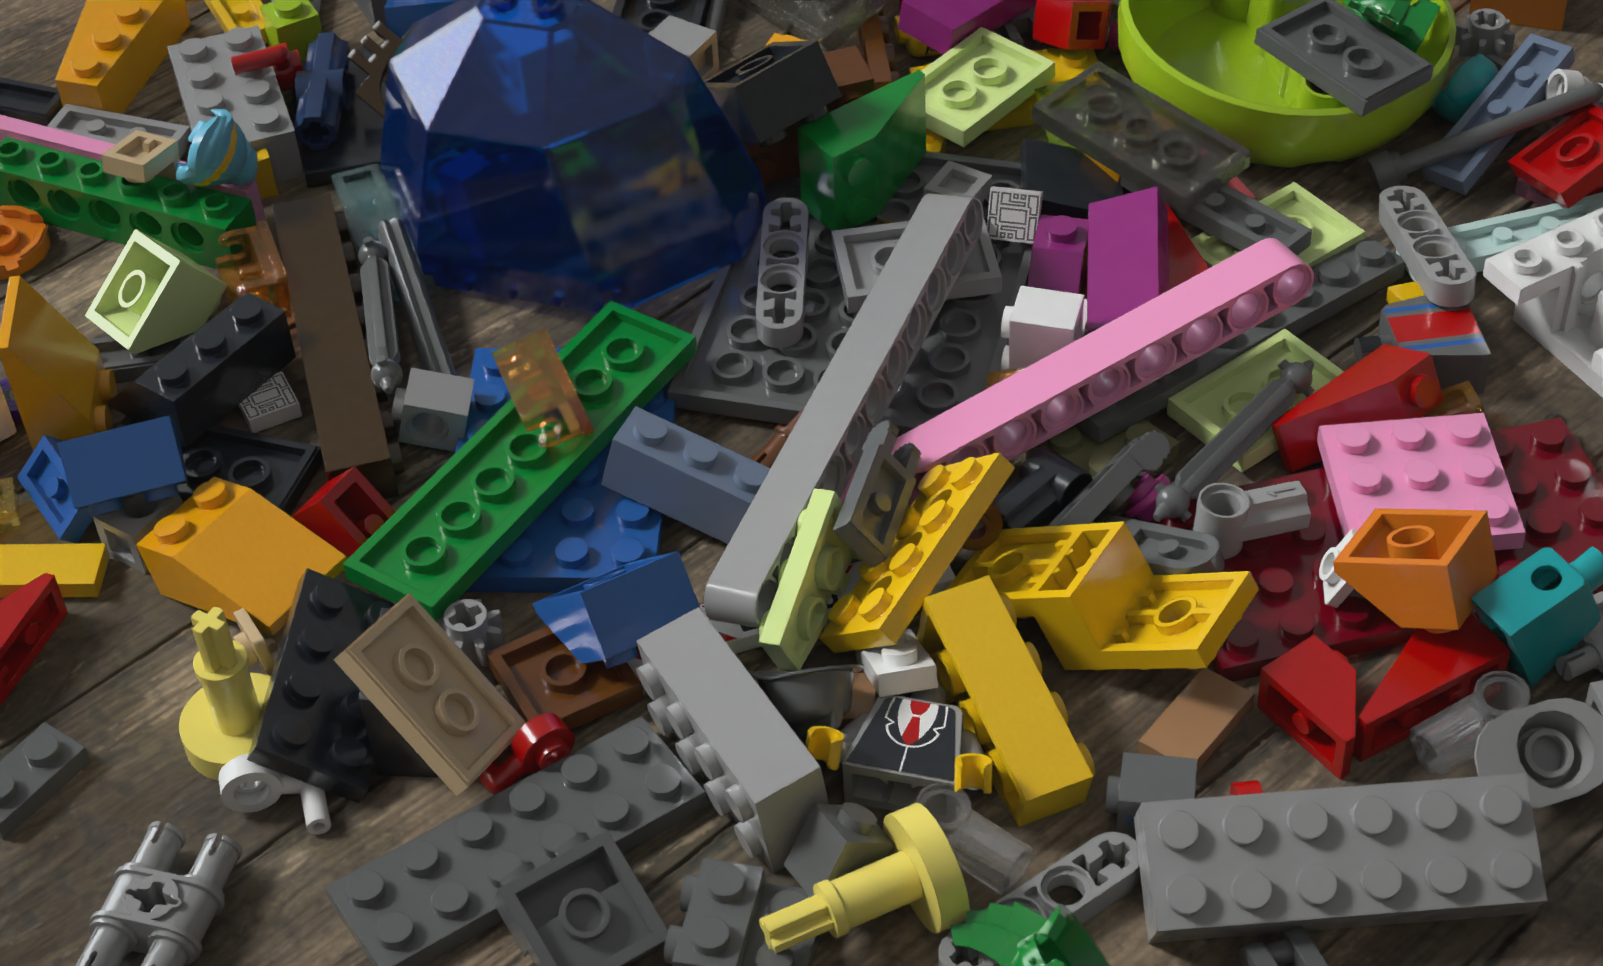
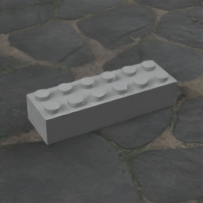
(1338, 858)

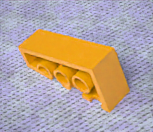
(118, 50)

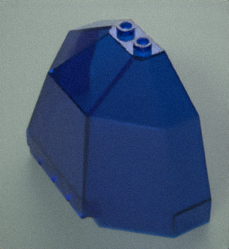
(561, 156)

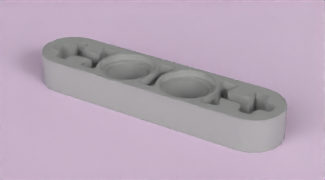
(1427, 246)
(782, 271)
(1073, 870)

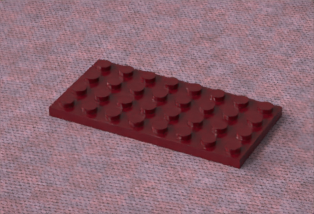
(1555, 497)

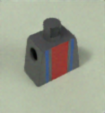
(1444, 332)

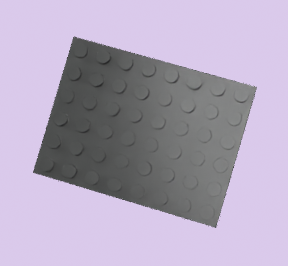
(757, 382)

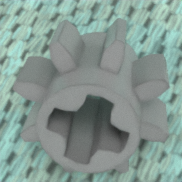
(1484, 33)
(473, 629)

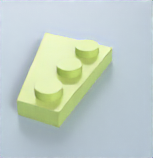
(807, 583)

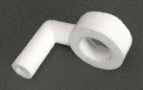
(253, 787)

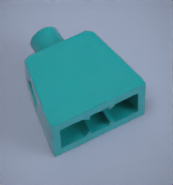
(1542, 608)

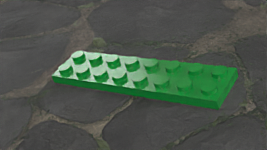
(504, 476)

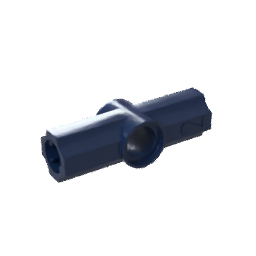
(322, 91)

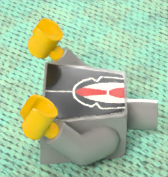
(902, 750)

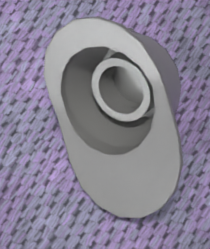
(1551, 742)

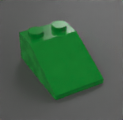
(862, 153)

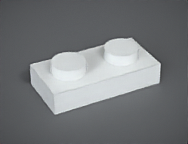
(899, 667)

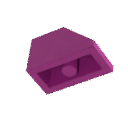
(1059, 254)

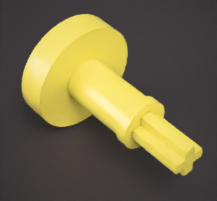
(225, 712)
(916, 872)

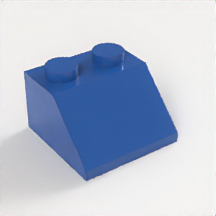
(124, 464)
(618, 608)

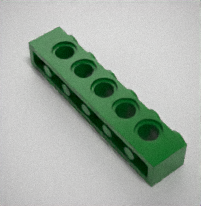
(82, 198)

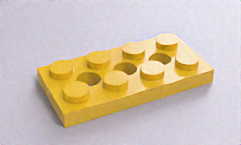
(924, 547)

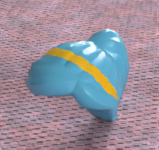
(218, 154)

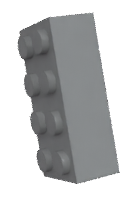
(252, 98)
(730, 735)

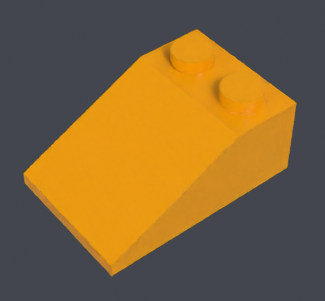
(52, 369)
(235, 553)

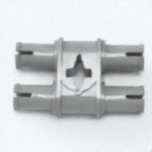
(159, 909)

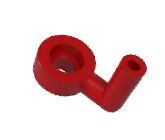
(284, 62)
(533, 748)

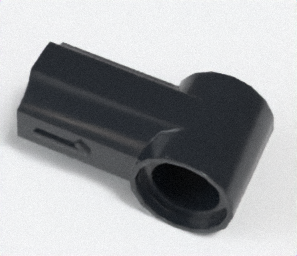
(1043, 488)

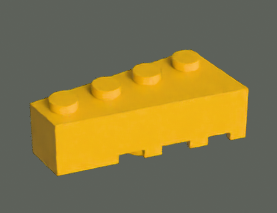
(1005, 700)

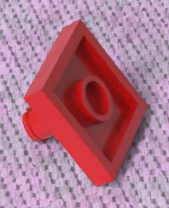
(1566, 158)

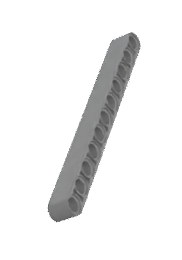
(846, 402)

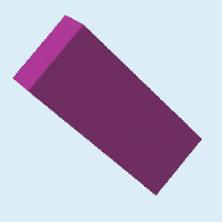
(948, 22)
(1126, 254)

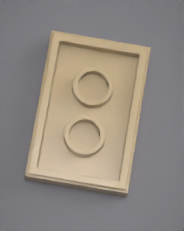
(431, 693)

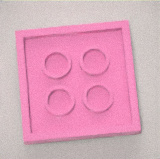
(1419, 466)

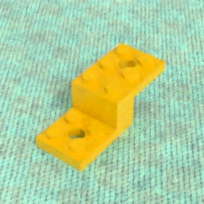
(1104, 601)

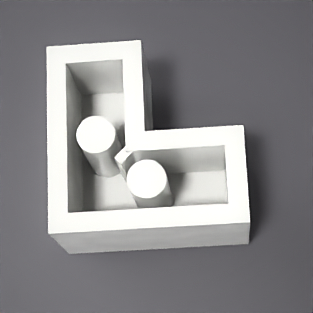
(1041, 325)

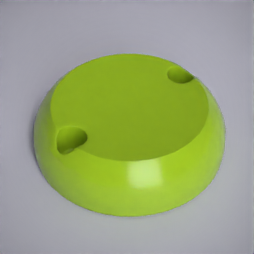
(1209, 67)

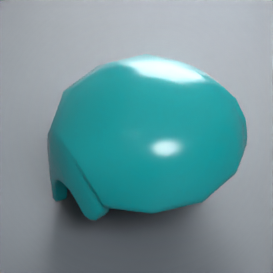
(1464, 88)

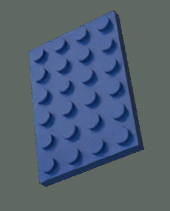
(584, 527)

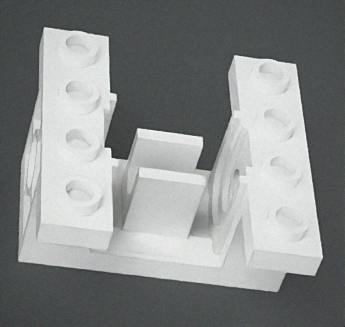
(1559, 292)

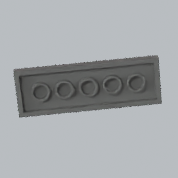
(445, 880)

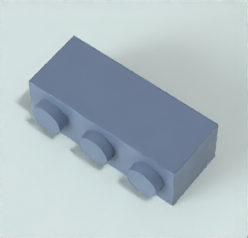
(682, 474)

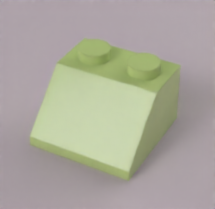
(154, 295)

